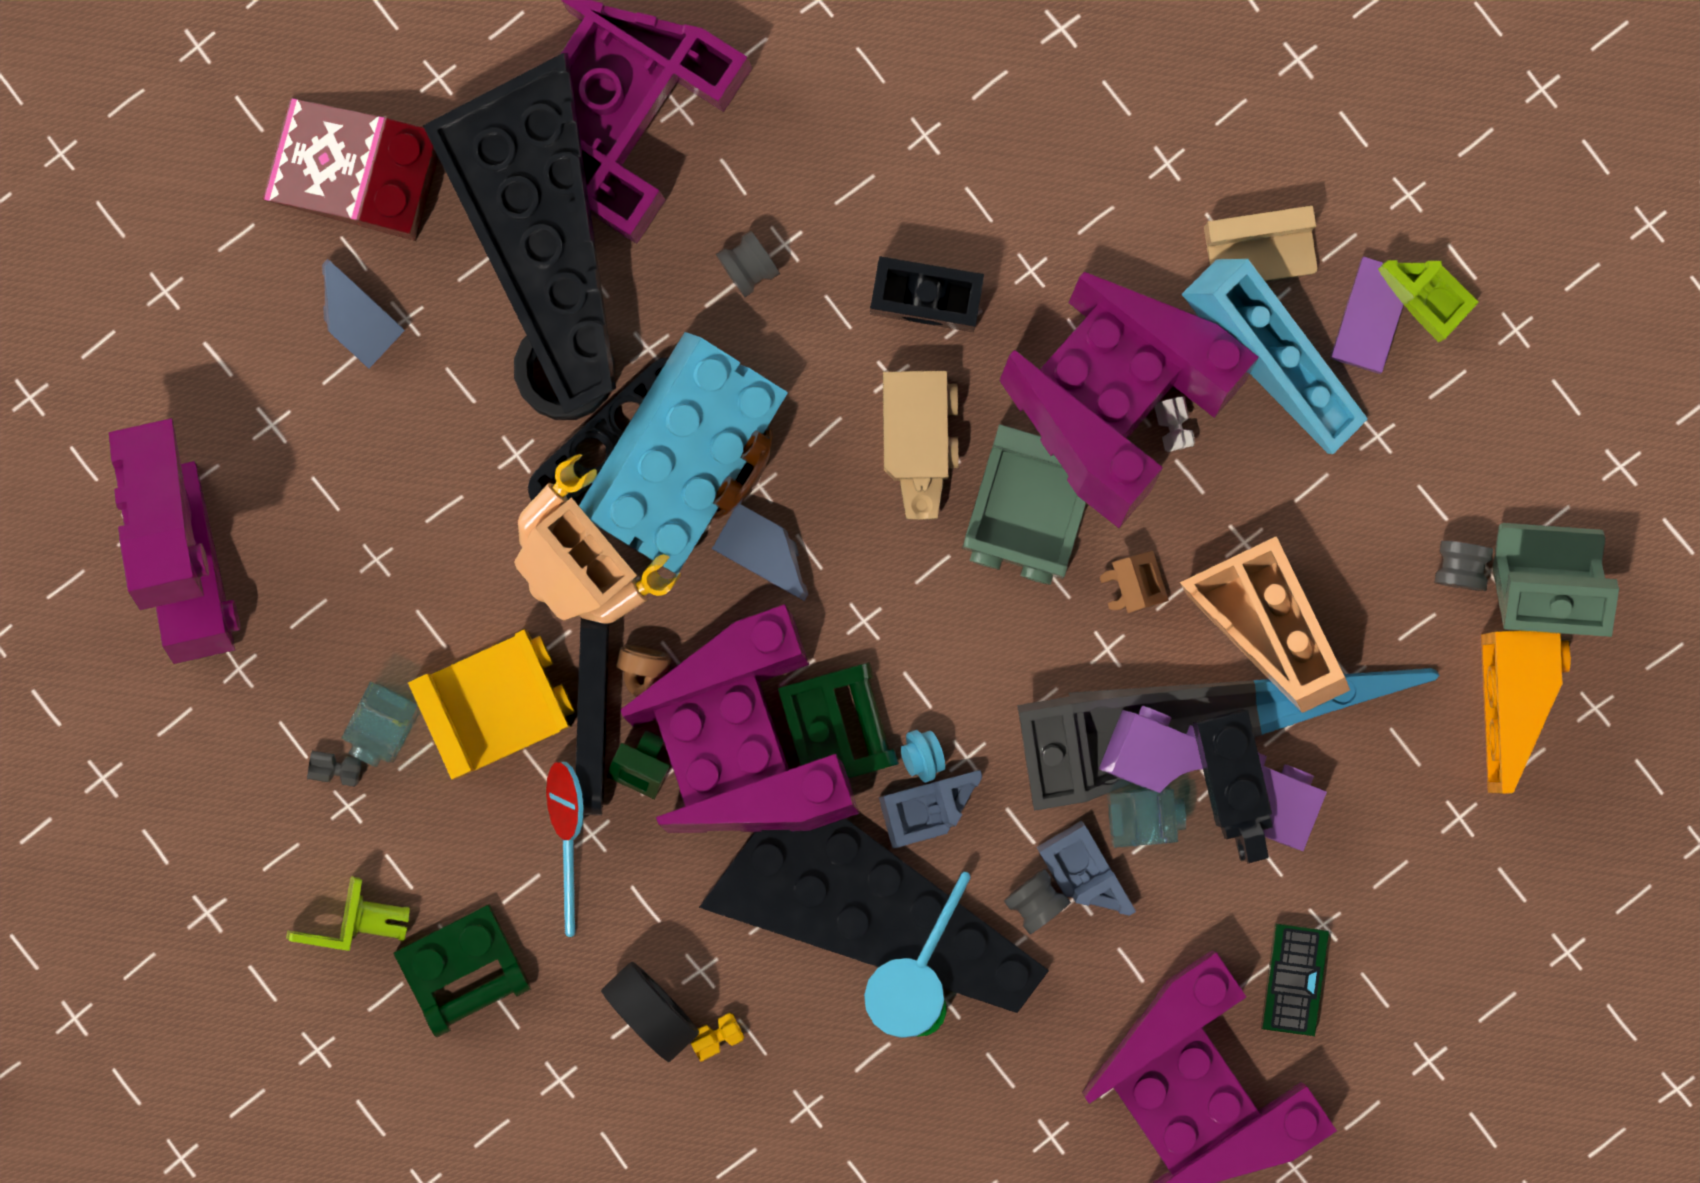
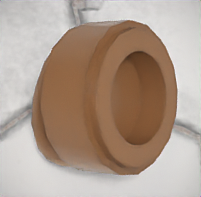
(644, 662)

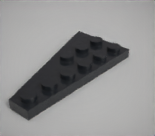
(527, 197)
(868, 905)

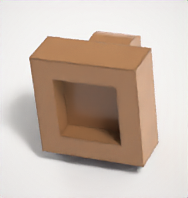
(1138, 582)

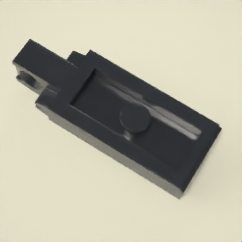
(1235, 781)

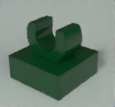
(640, 766)

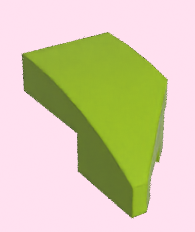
(1429, 295)

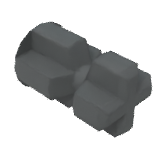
(324, 767)

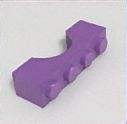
(1155, 755)

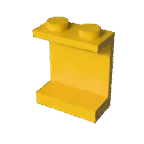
(492, 704)

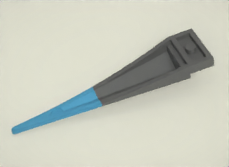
(1070, 734)

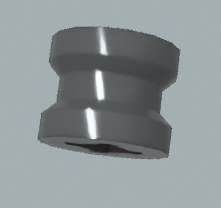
(747, 264)
(1463, 565)
(1037, 901)

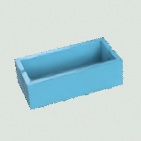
(680, 451)

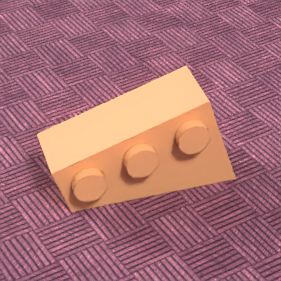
(1271, 621)

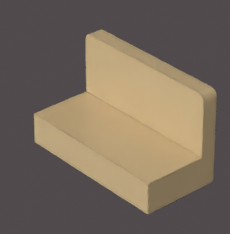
(1274, 242)

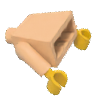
(573, 562)

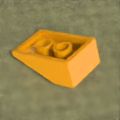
(1519, 689)

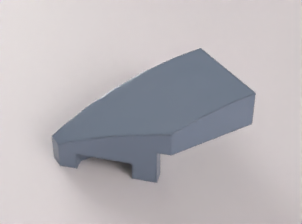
(356, 318)
(762, 550)
(927, 809)
(1083, 870)

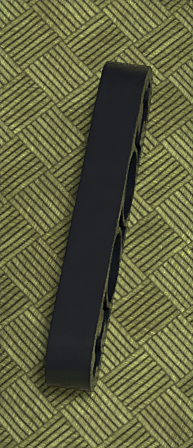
(599, 427)
(592, 714)

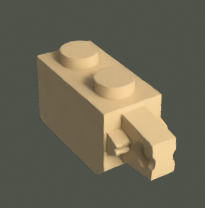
(917, 437)

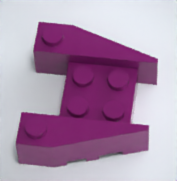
(620, 78)
(1112, 378)
(170, 543)
(727, 741)
(1189, 1095)

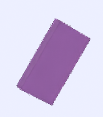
(1367, 320)

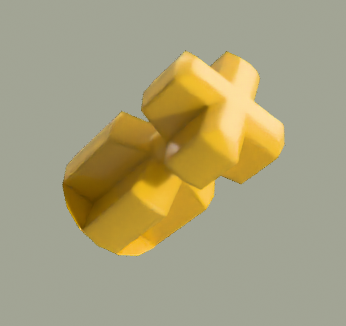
(708, 1041)

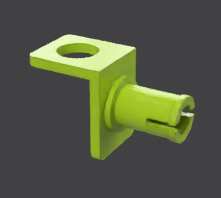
(359, 917)

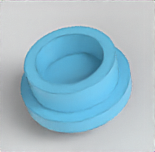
(923, 755)

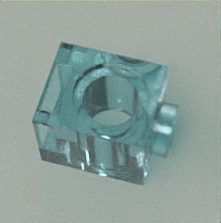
(380, 724)
(1145, 817)

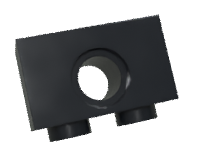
(926, 294)

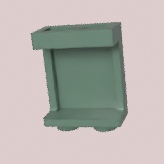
(1024, 509)
(1553, 580)

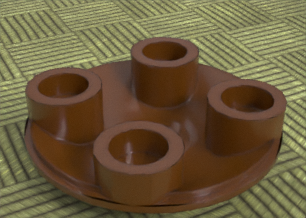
(734, 491)

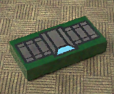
(1294, 979)

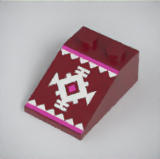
(352, 168)

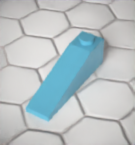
(1288, 363)

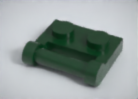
(818, 724)
(454, 954)

